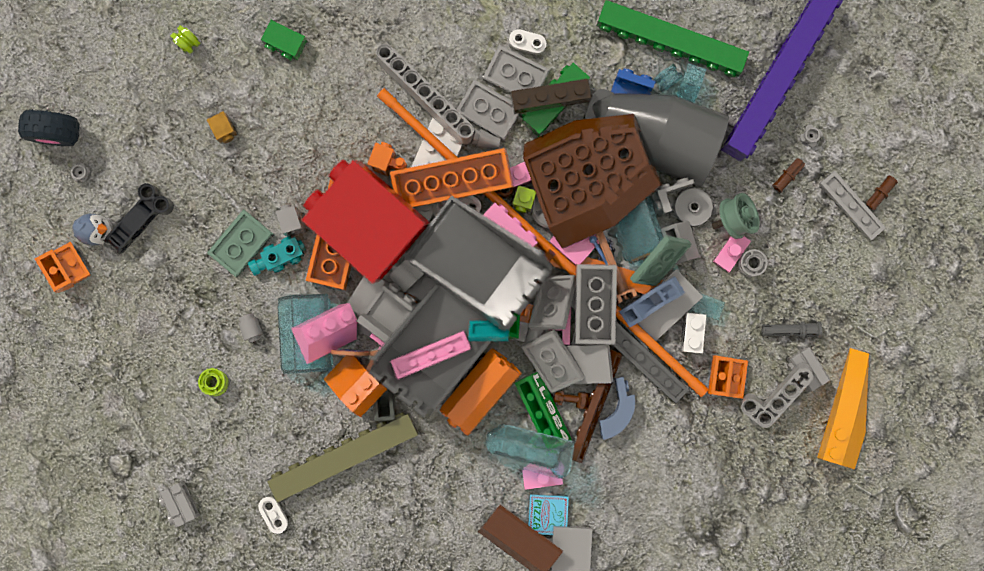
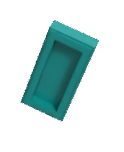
(486, 332)

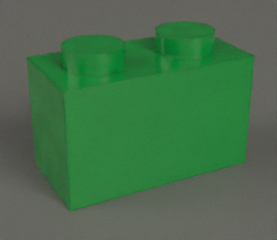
(283, 40)

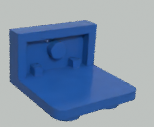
(629, 82)

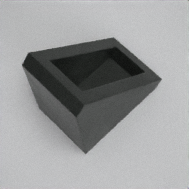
(385, 407)

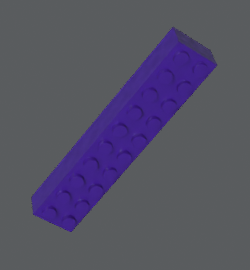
(779, 78)

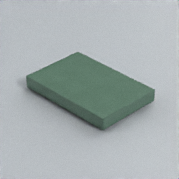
(240, 243)
(660, 261)

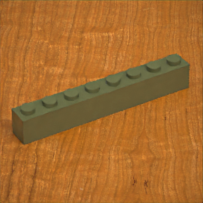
(343, 457)

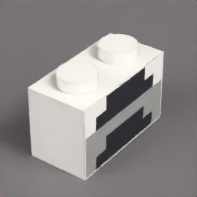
(693, 333)

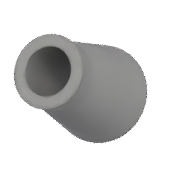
(484, 139)

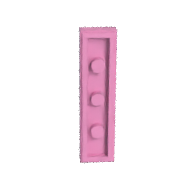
(430, 354)

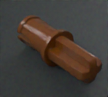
(788, 175)
(881, 192)

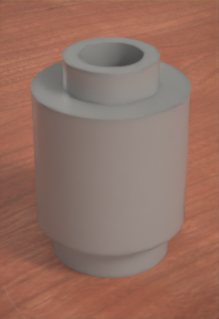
(250, 328)

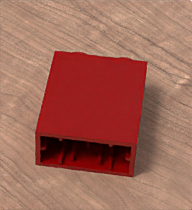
(364, 219)

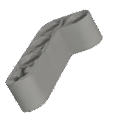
(779, 393)

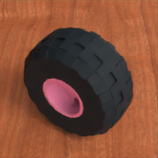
(48, 128)

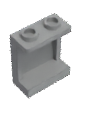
(387, 311)

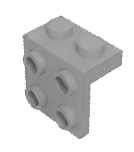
(661, 202)

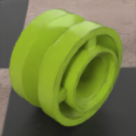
(185, 39)
(205, 378)

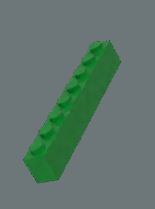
(672, 38)

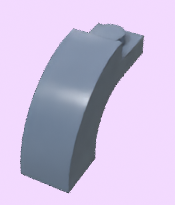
(652, 301)
(623, 413)

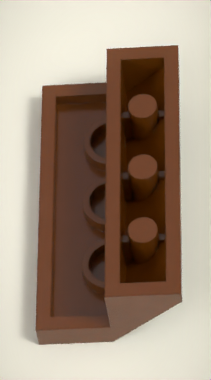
(520, 540)

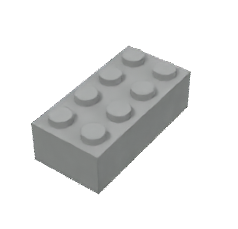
(595, 304)

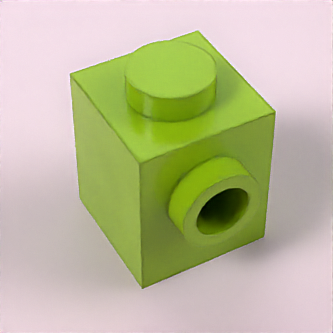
(523, 199)

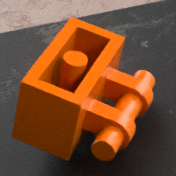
(384, 159)

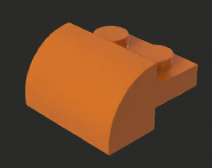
(62, 267)
(727, 377)

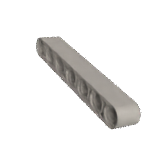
(428, 102)

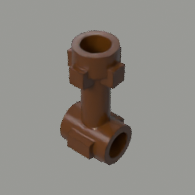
(582, 399)

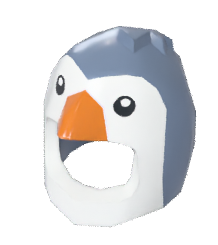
(89, 229)

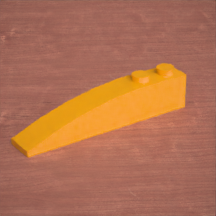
(848, 414)

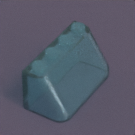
(639, 232)
(292, 312)
(531, 450)

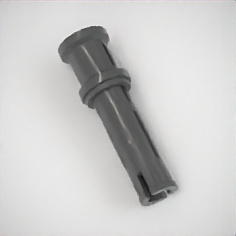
(801, 329)

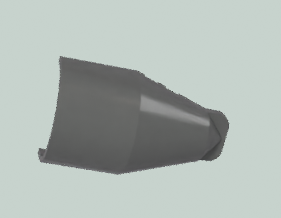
(675, 132)

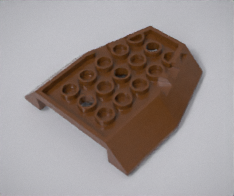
(595, 201)

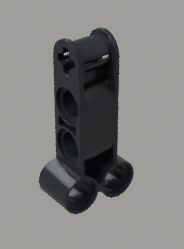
(138, 218)

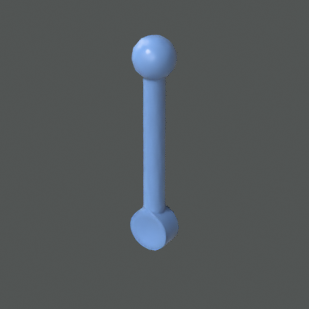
(593, 239)

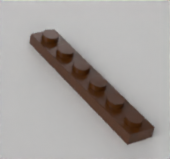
(594, 411)

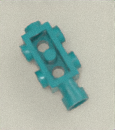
(282, 256)

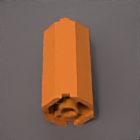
(480, 391)

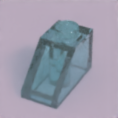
(691, 82)

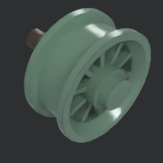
(738, 216)

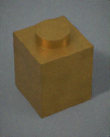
(222, 127)

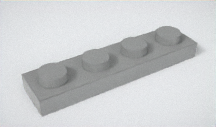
(852, 205)

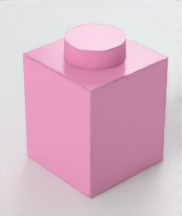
(520, 175)

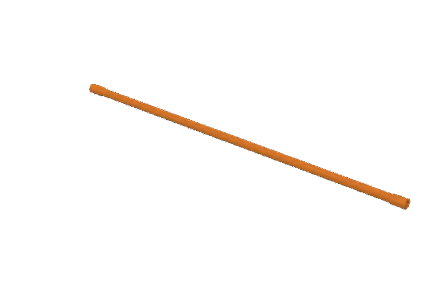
(693, 382)

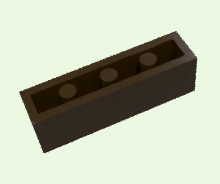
(550, 96)

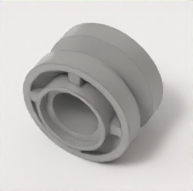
(761, 259)

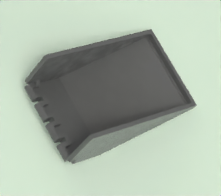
(479, 262)
(431, 321)

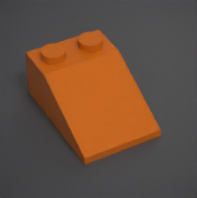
(354, 385)

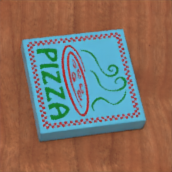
(547, 512)

